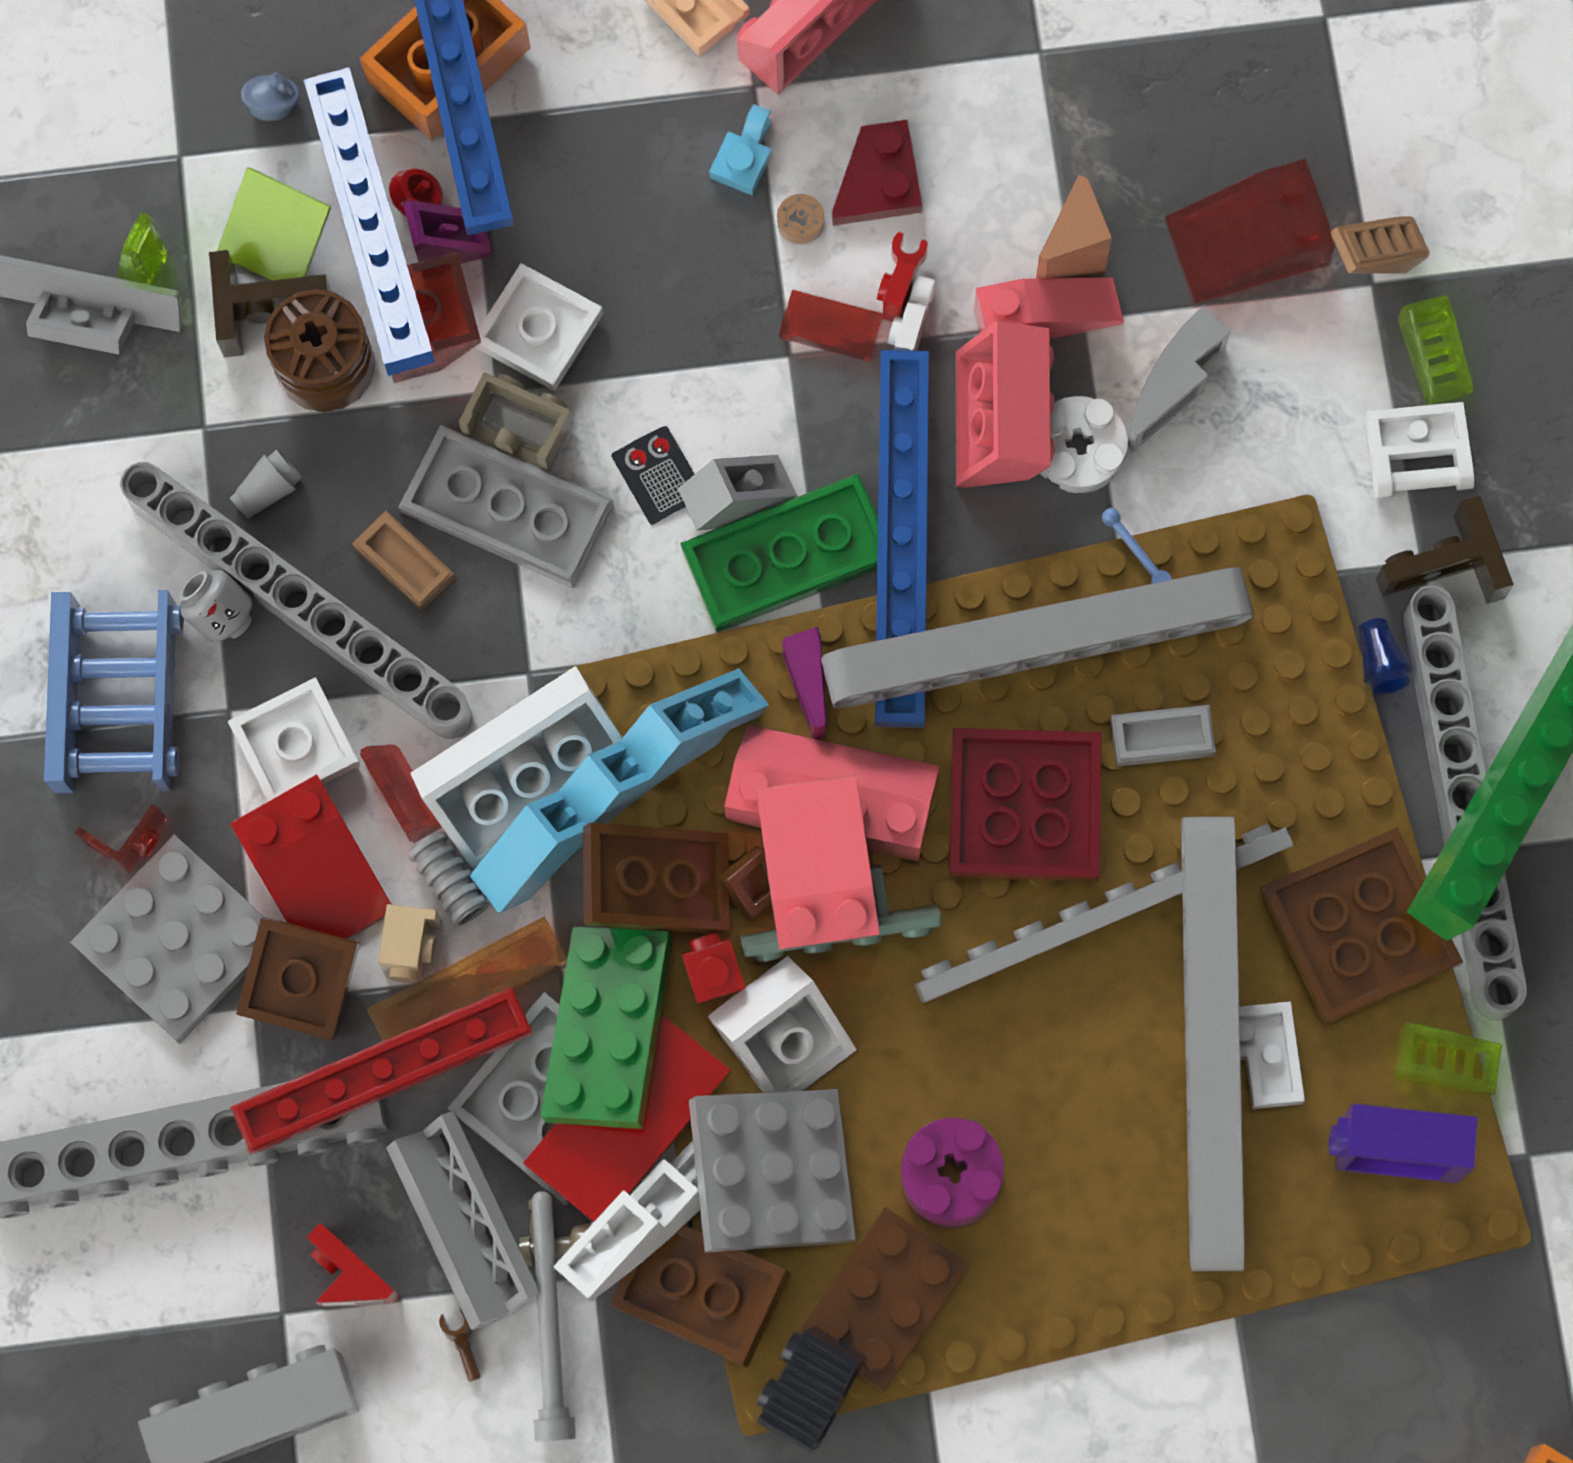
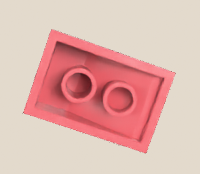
(817, 861)

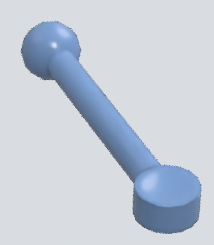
(1111, 518)

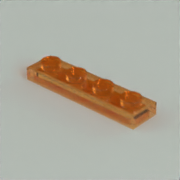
(501, 965)

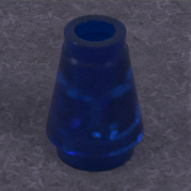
(1382, 658)

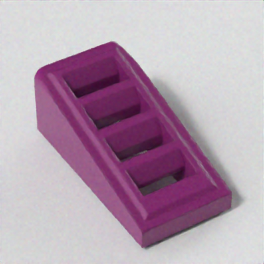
(803, 661)

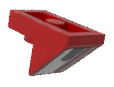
(357, 1283)

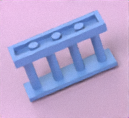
(69, 668)

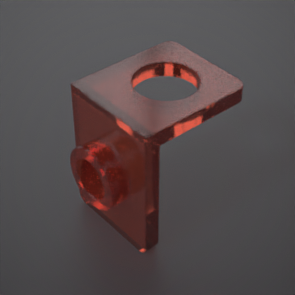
(138, 844)

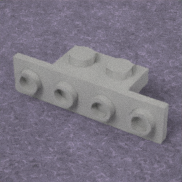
(86, 306)

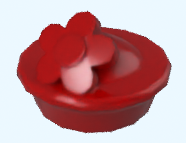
(414, 186)

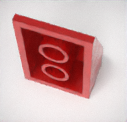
(312, 862)

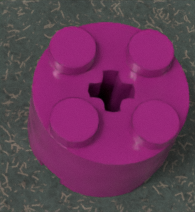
(967, 1147)

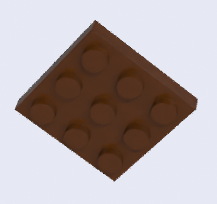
(1353, 929)

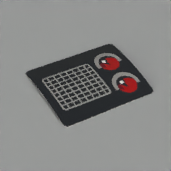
(654, 472)

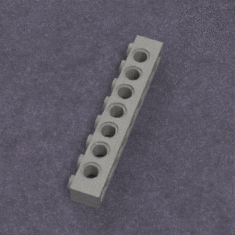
(159, 1166)

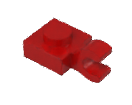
(897, 288)

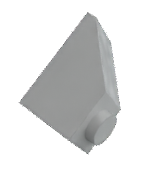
(735, 489)

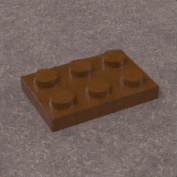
(655, 878)
(704, 1296)
(888, 1296)

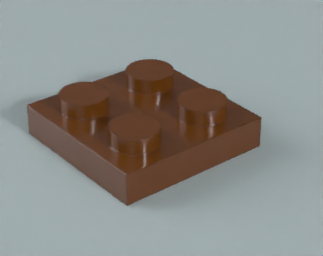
(298, 978)

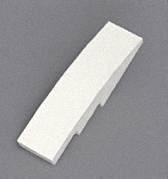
(633, 1227)

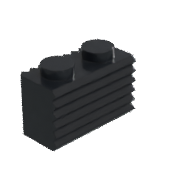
(810, 1387)

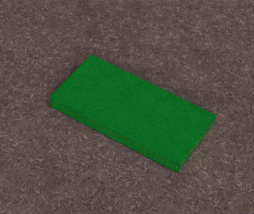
(785, 553)

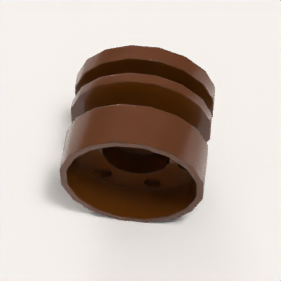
(325, 375)

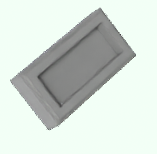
(1162, 735)

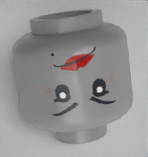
(215, 605)

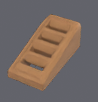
(1388, 246)

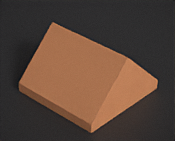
(1078, 239)

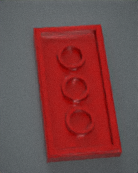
(599, 1162)

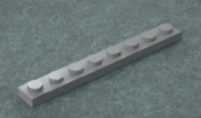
(1081, 920)

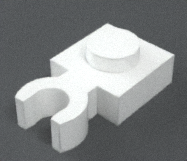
(907, 331)

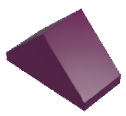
(441, 231)

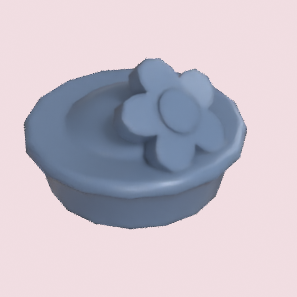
(270, 97)

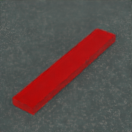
(381, 1071)

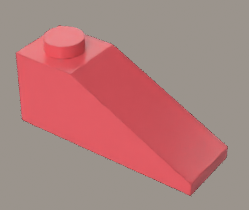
(1059, 304)

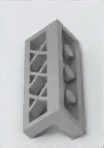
(459, 1224)

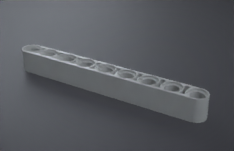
(284, 580)
(1036, 637)
(1465, 777)
(1212, 1044)

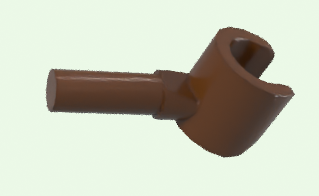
(463, 1345)

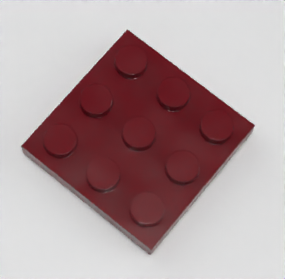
(1025, 804)

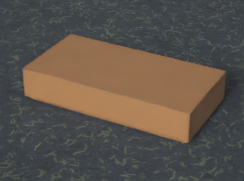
(403, 560)

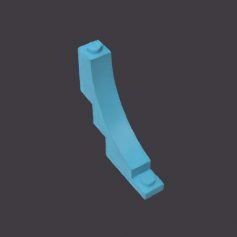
(609, 781)

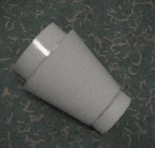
(266, 484)

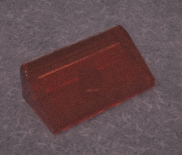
(398, 788)

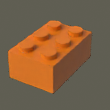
(400, 66)

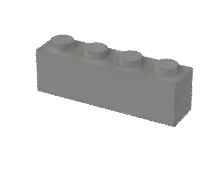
(252, 1413)

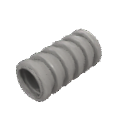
(448, 878)

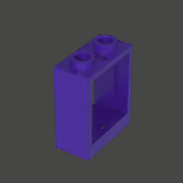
(1404, 1143)

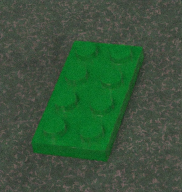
(607, 1027)

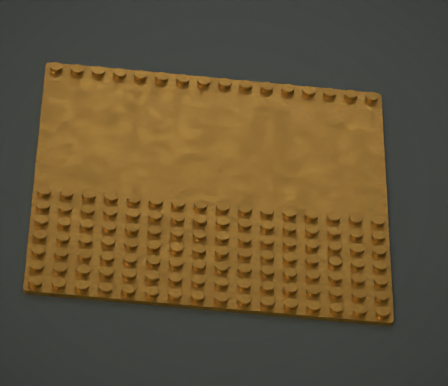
(1085, 1044)

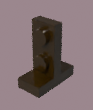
(249, 300)
(1451, 556)

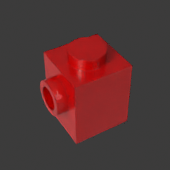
(712, 967)

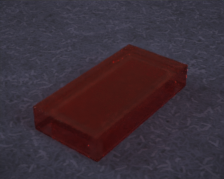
(831, 325)

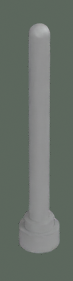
(554, 1418)

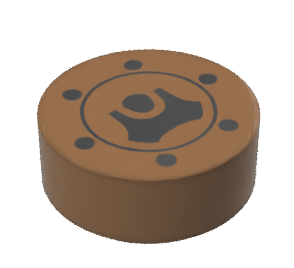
(800, 218)

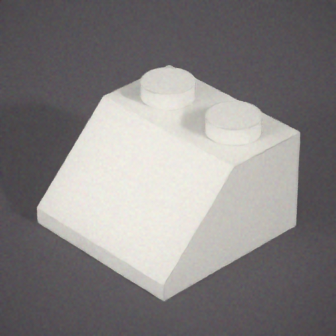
(782, 1030)

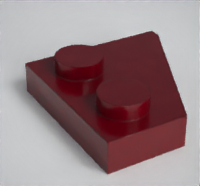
(879, 176)

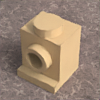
(407, 942)

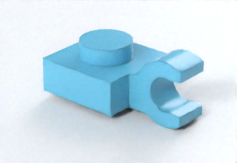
(742, 157)

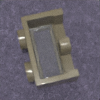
(517, 420)

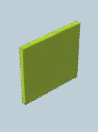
(273, 227)

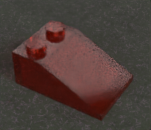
(1252, 232)

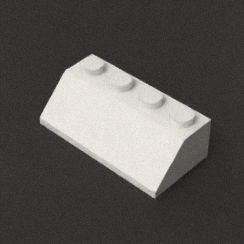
(512, 762)

